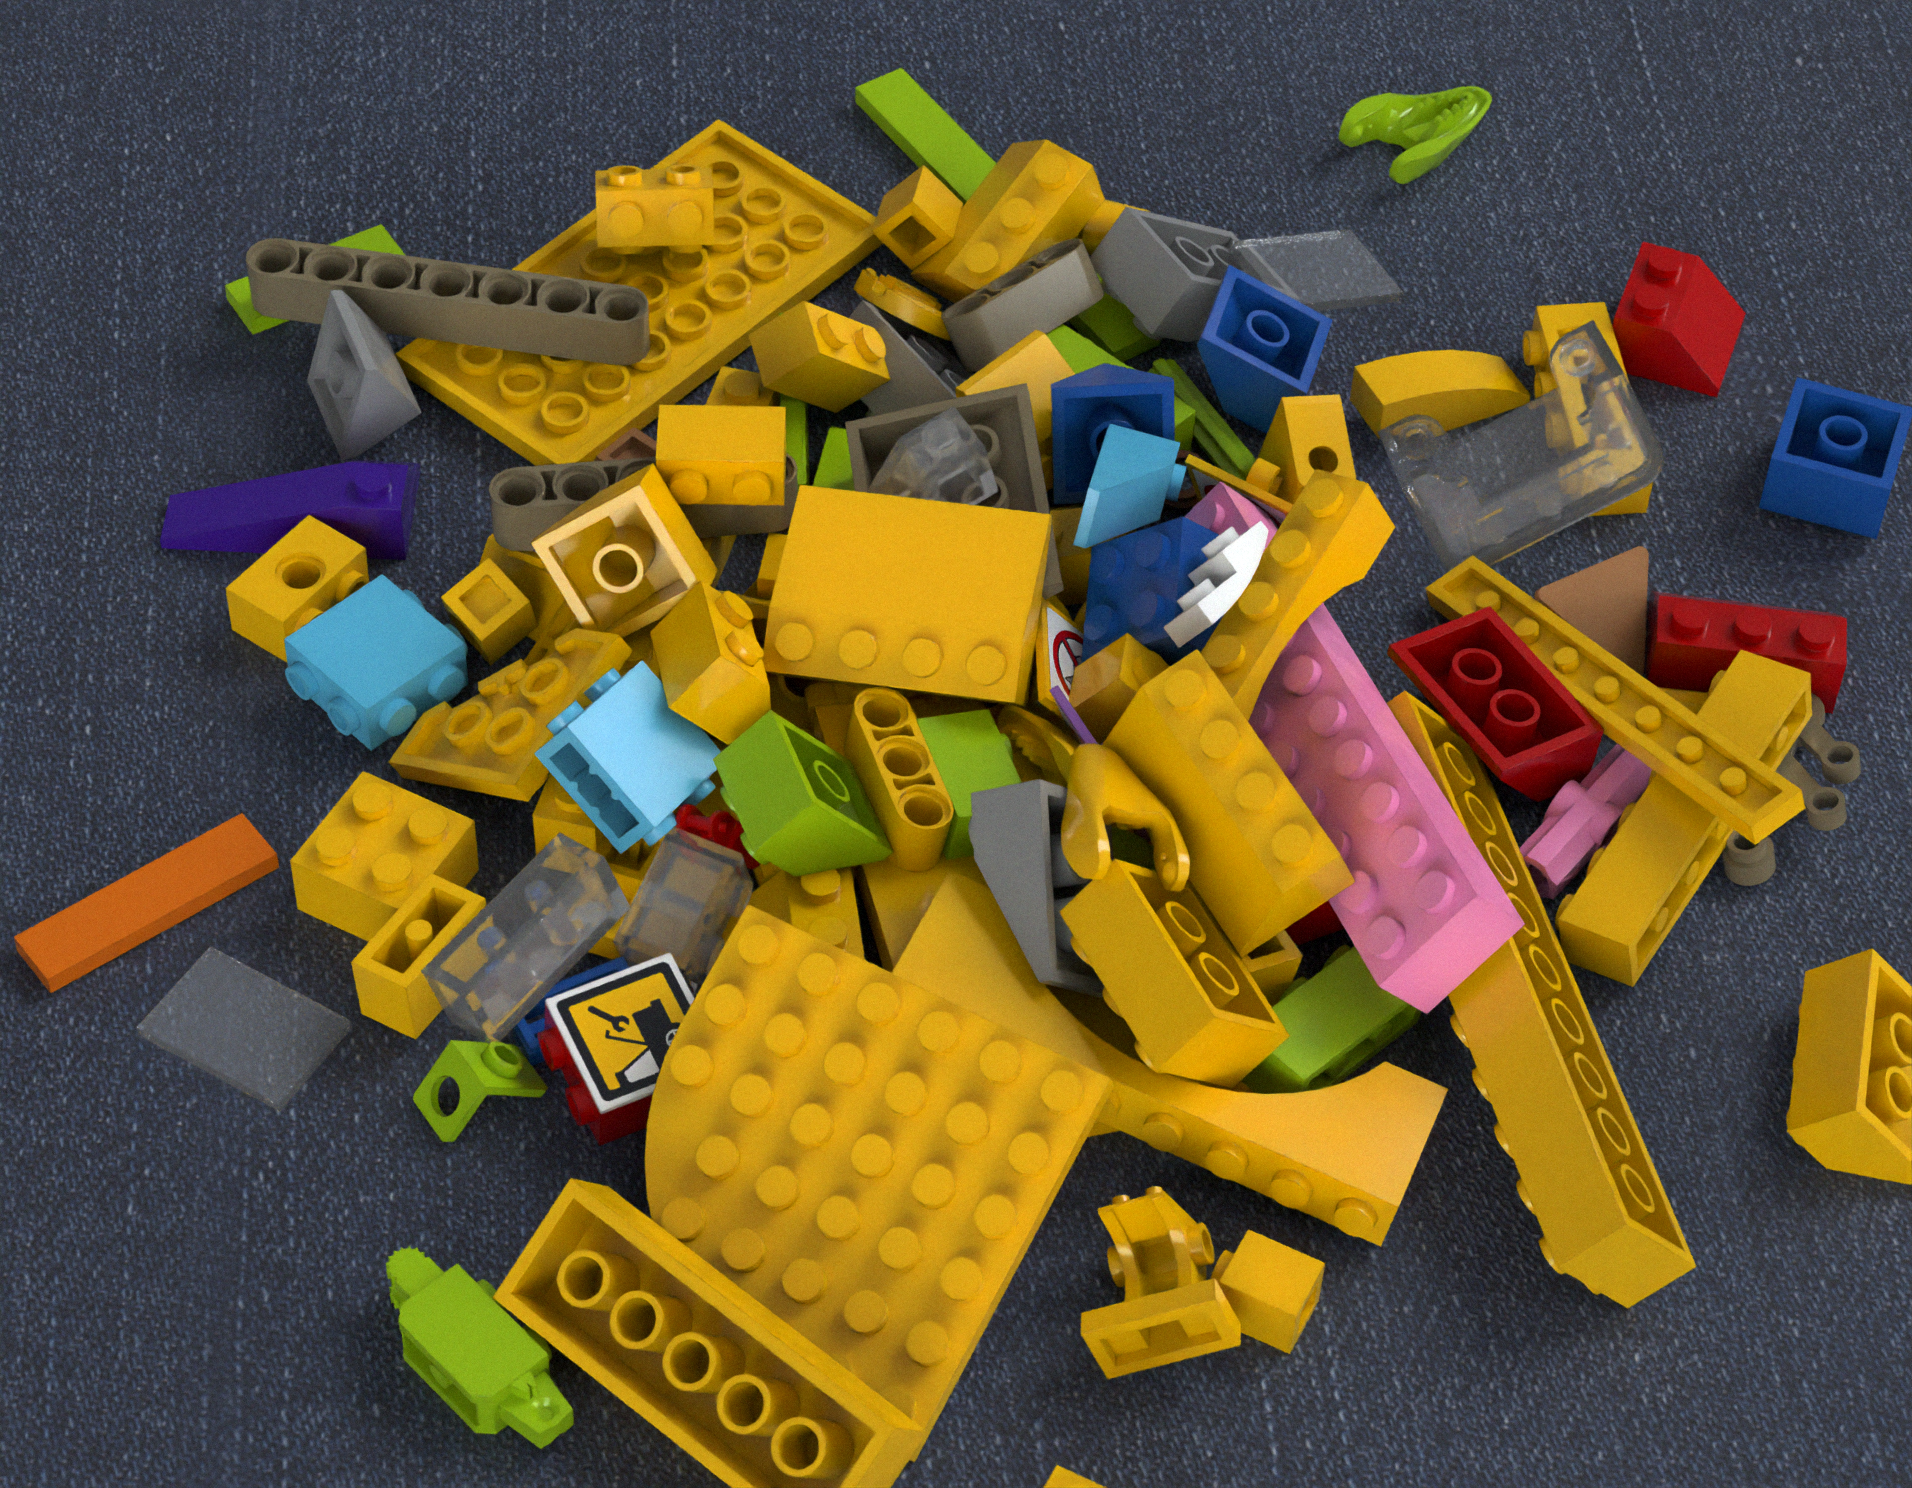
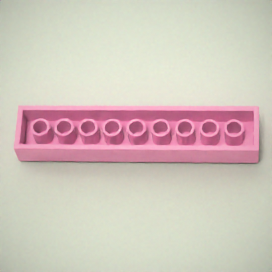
(1421, 892)

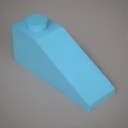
(1128, 484)

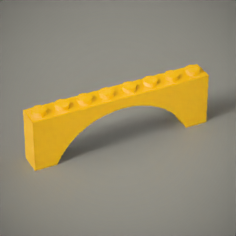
(1320, 1151)

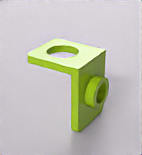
(479, 1072)

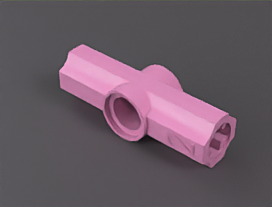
(1583, 820)

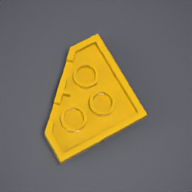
(493, 736)

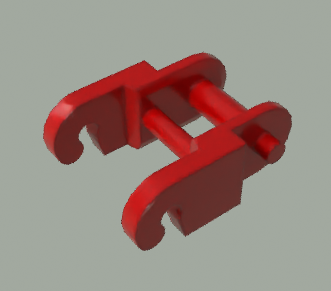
(719, 828)

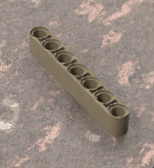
(453, 301)

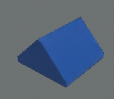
(1085, 407)

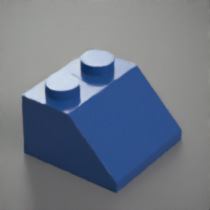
(1259, 347)

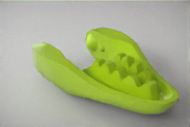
(1422, 124)

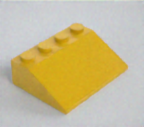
(909, 595)

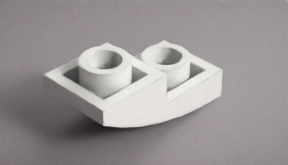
(1218, 581)

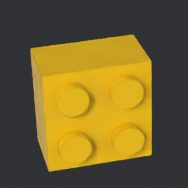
(377, 853)

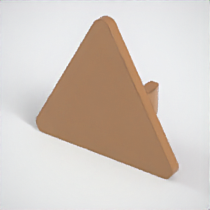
(1606, 604)

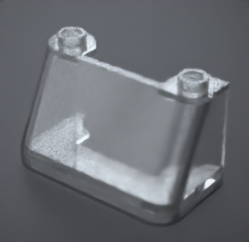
(1532, 466)

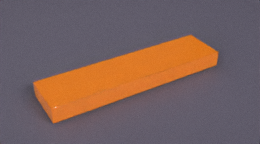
(146, 902)

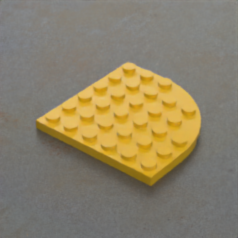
(860, 1154)

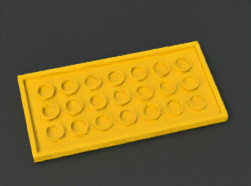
(774, 246)

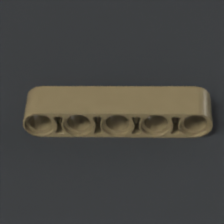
(536, 497)

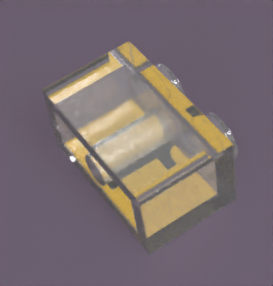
(685, 905)

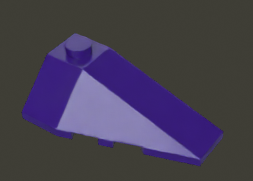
(357, 498)

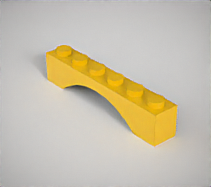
(1316, 552)

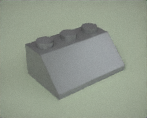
(918, 363)

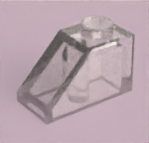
(938, 463)

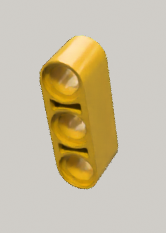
(899, 777)

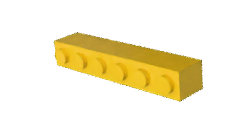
(1668, 838)

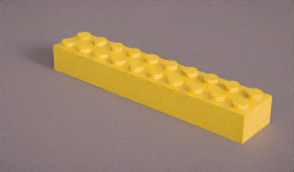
(1546, 1065)

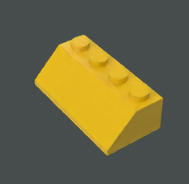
(1245, 827)

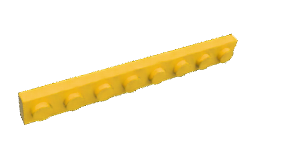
(1630, 707)

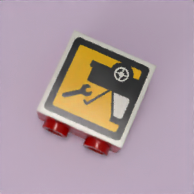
(614, 1042)

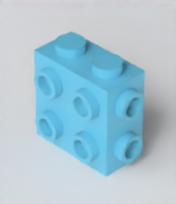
(376, 662)
(629, 757)

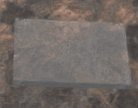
(1318, 269)
(244, 1028)

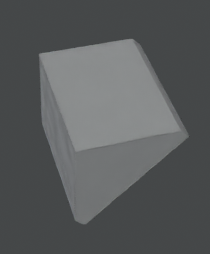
(358, 379)

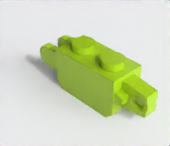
(475, 1350)

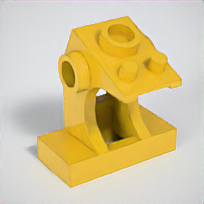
(1152, 1253)

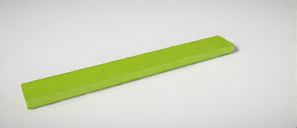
(961, 165)

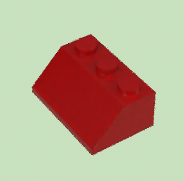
(1700, 636)
(1502, 702)

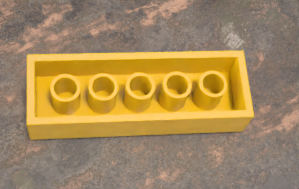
(699, 1352)

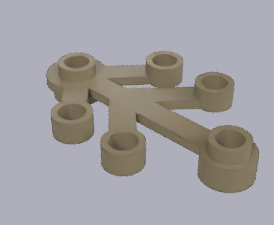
(1755, 864)

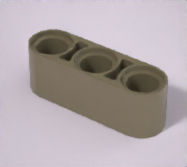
(1025, 299)

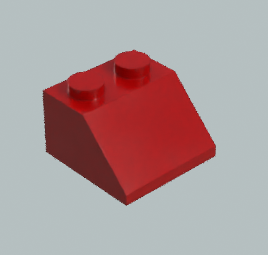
(1676, 321)

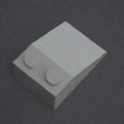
(1164, 271)
(1023, 862)

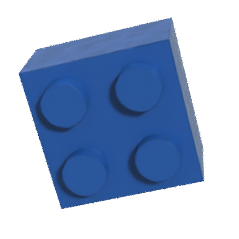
(1836, 458)
(1138, 586)

